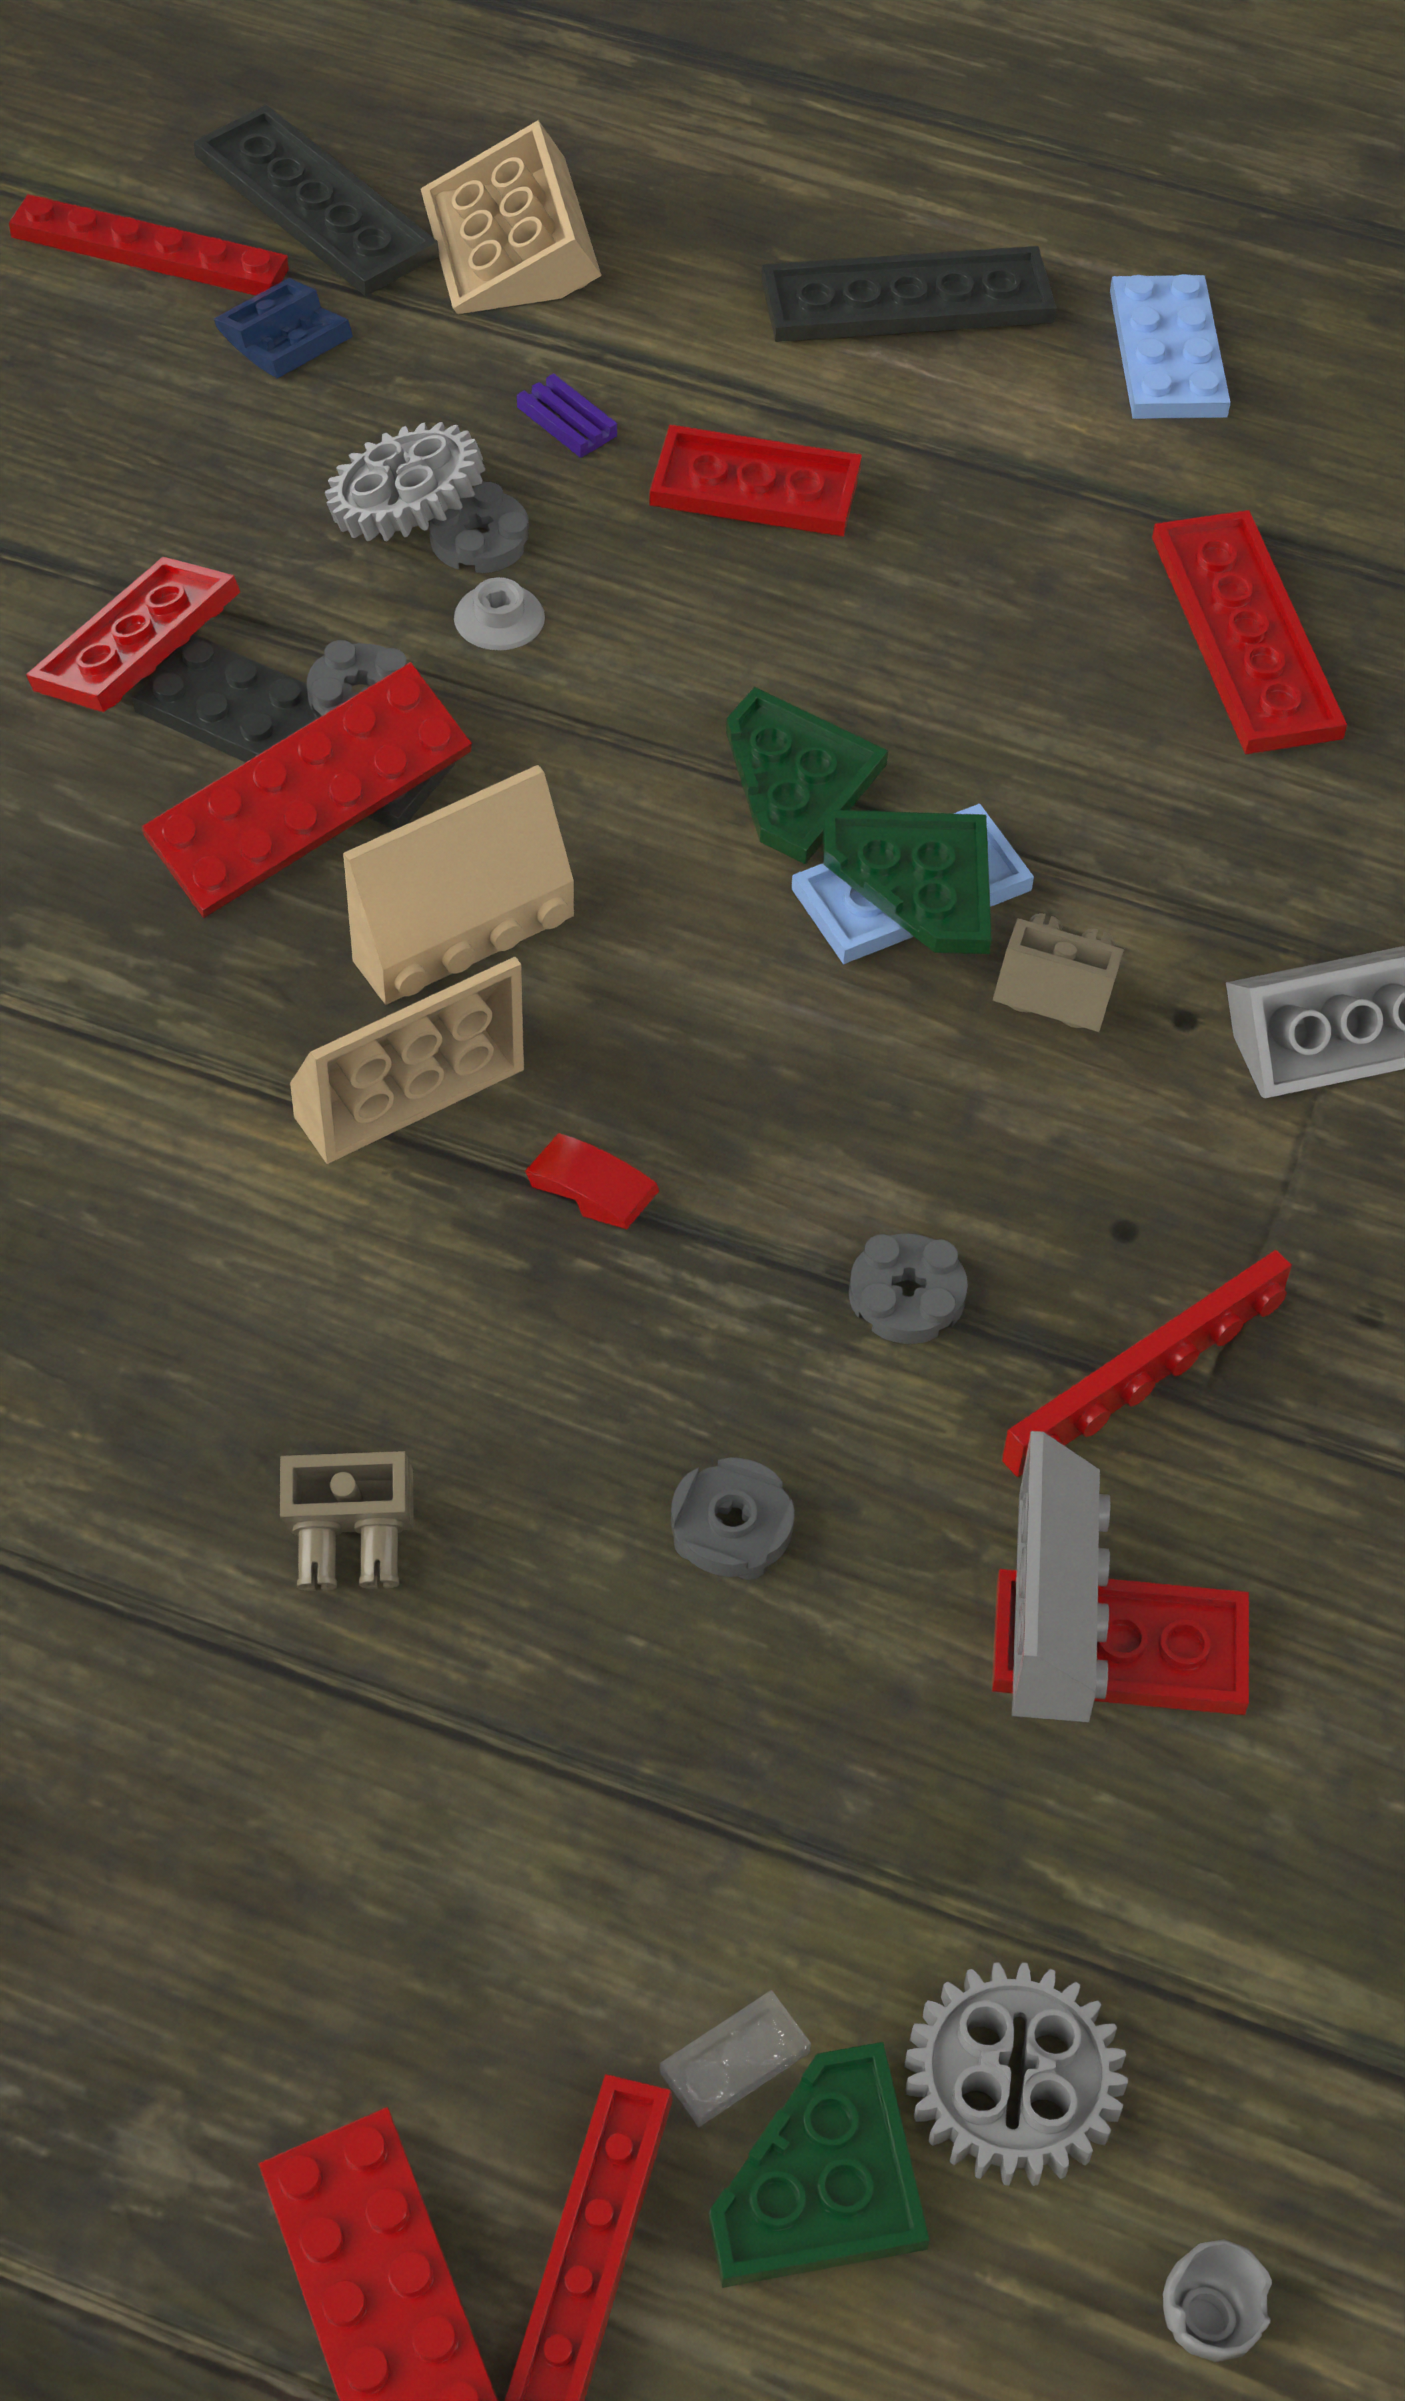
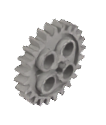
(405, 481)
(1076, 2080)

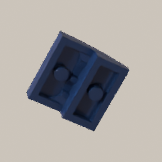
(283, 327)

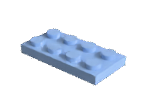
(1169, 347)
(860, 928)

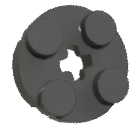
(489, 551)
(346, 666)
(911, 1258)
(725, 1549)

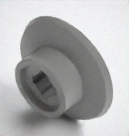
(499, 615)

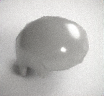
(1217, 2300)

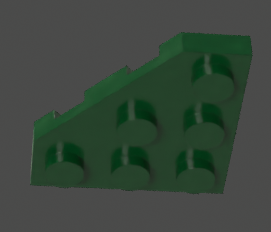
(796, 770)
(919, 871)
(823, 2179)

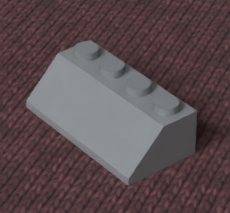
(1321, 1022)
(1058, 1585)

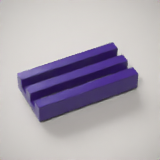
(573, 412)

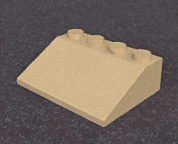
(510, 226)
(457, 886)
(411, 1062)

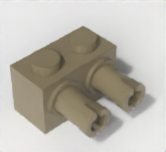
(1058, 972)
(347, 1494)

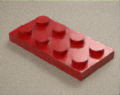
(755, 480)
(133, 634)
(1161, 1645)

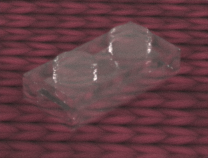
(735, 2058)

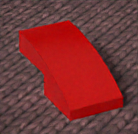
(597, 1180)

